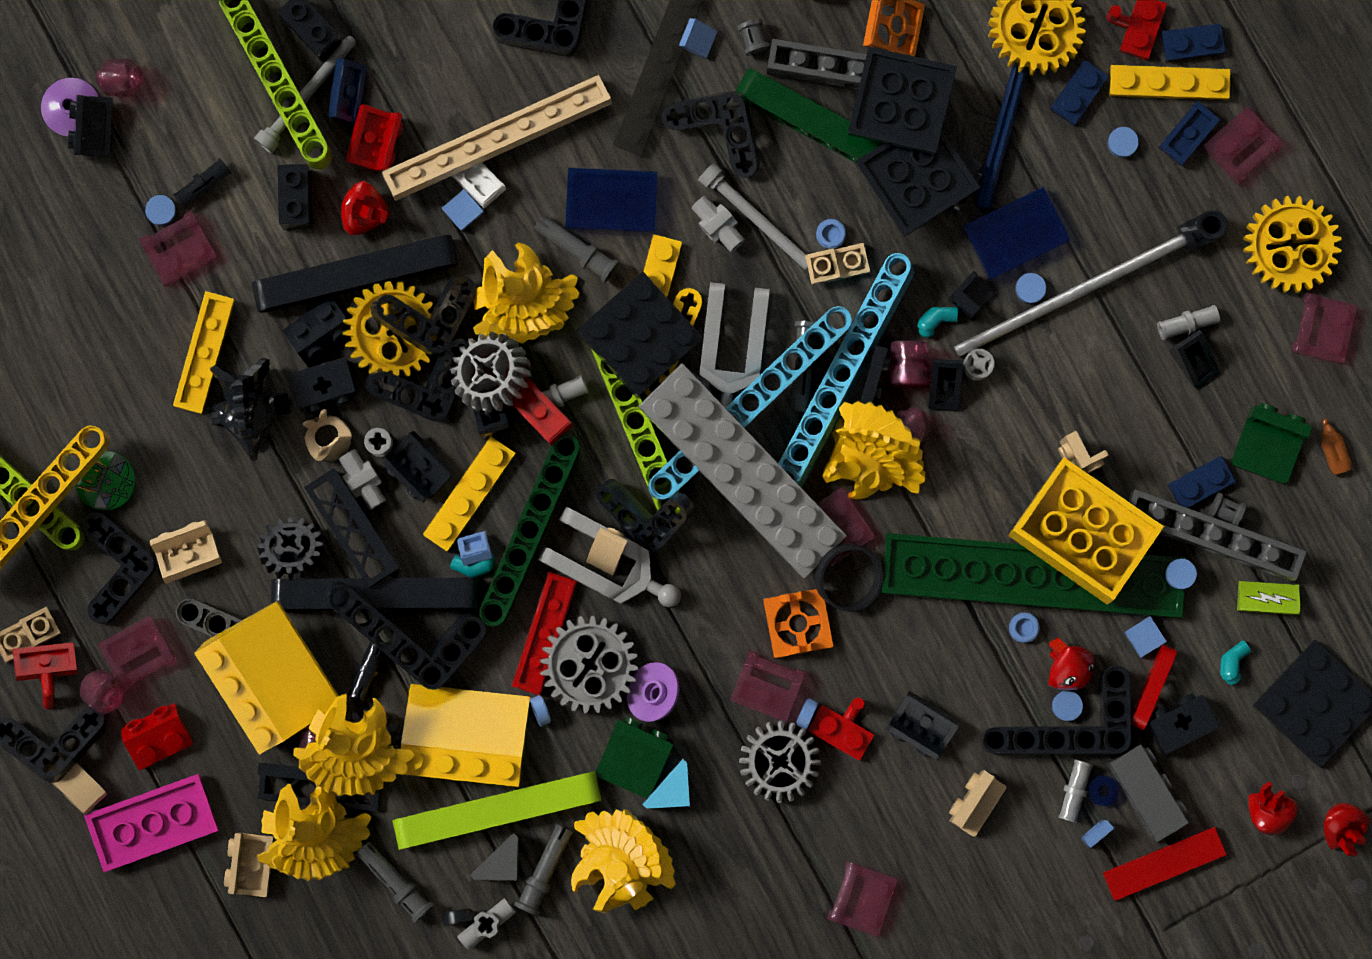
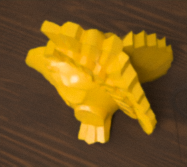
(522, 301)
(874, 451)
(351, 755)
(313, 839)
(624, 856)

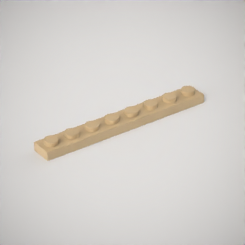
(496, 137)

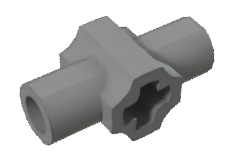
(718, 223)
(362, 479)
(473, 934)

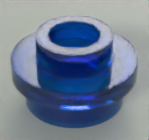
(1093, 790)

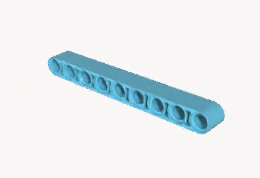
(844, 359)
(761, 393)

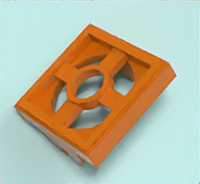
(914, 13)
(779, 646)

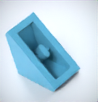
(672, 791)

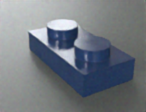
(1193, 42)
(347, 91)
(1079, 92)
(1189, 133)
(1201, 482)

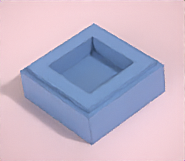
(698, 38)
(462, 210)
(474, 548)
(1145, 636)
(1096, 833)

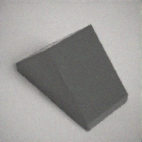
(502, 863)

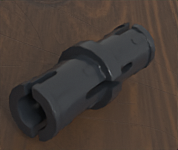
(202, 183)
(366, 672)

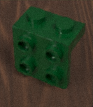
(1270, 443)
(634, 757)

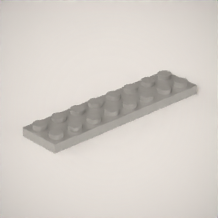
(742, 470)

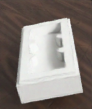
(480, 184)

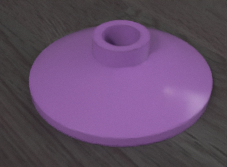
(54, 99)
(643, 692)

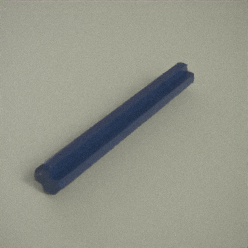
(1001, 137)

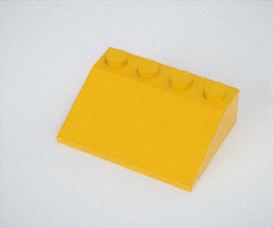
(1086, 531)
(267, 676)
(465, 735)

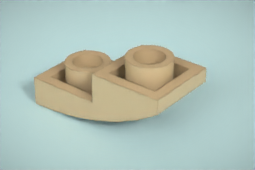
(837, 264)
(607, 550)
(28, 632)
(78, 787)

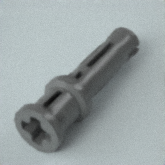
(588, 256)
(802, 383)
(538, 884)
(403, 892)

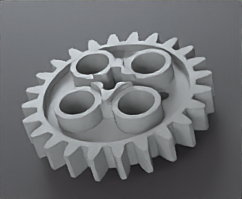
(566, 648)

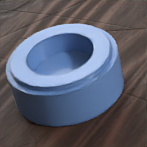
(1122, 142)
(160, 210)
(831, 234)
(1030, 288)
(1180, 574)
(1024, 627)
(1067, 706)
(540, 710)
(806, 713)

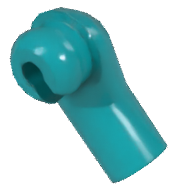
(933, 317)
(472, 570)
(1230, 662)

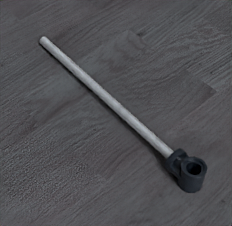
(1190, 235)

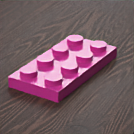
(151, 822)

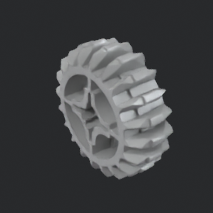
(507, 352)
(793, 743)

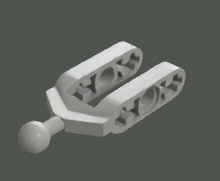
(726, 381)
(637, 581)

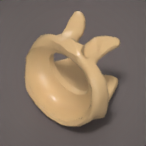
(337, 447)

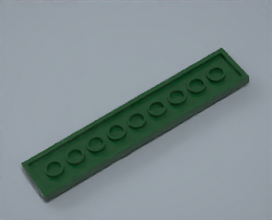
(1015, 576)

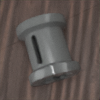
(753, 37)
(1227, 509)

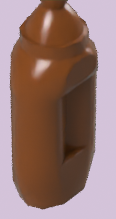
(1335, 449)

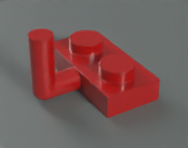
(1141, 26)
(44, 664)
(841, 730)

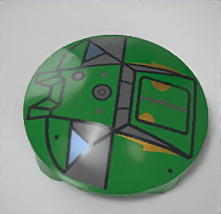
(107, 482)

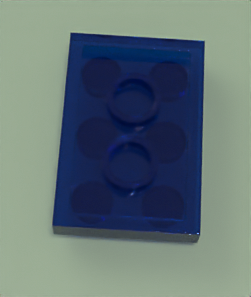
(611, 200)
(1016, 233)

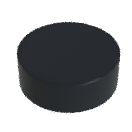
(458, 917)

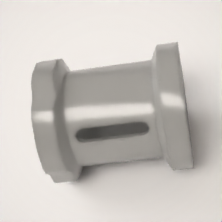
(372, 436)

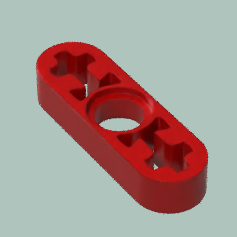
(1153, 687)

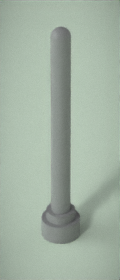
(270, 136)
(714, 179)

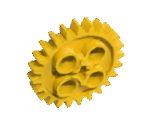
(1062, 37)
(1296, 270)
(370, 345)

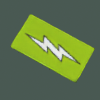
(1268, 598)

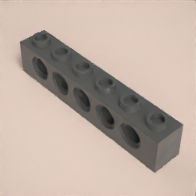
(815, 64)
(1221, 537)

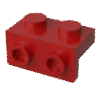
(374, 139)
(155, 736)

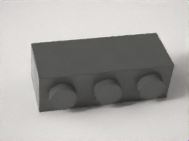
(1148, 792)

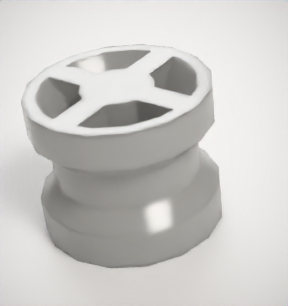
(982, 361)

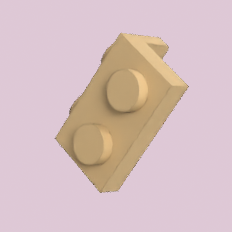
(1075, 452)
(186, 551)
(978, 802)
(246, 872)

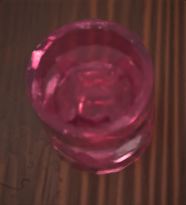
(909, 363)

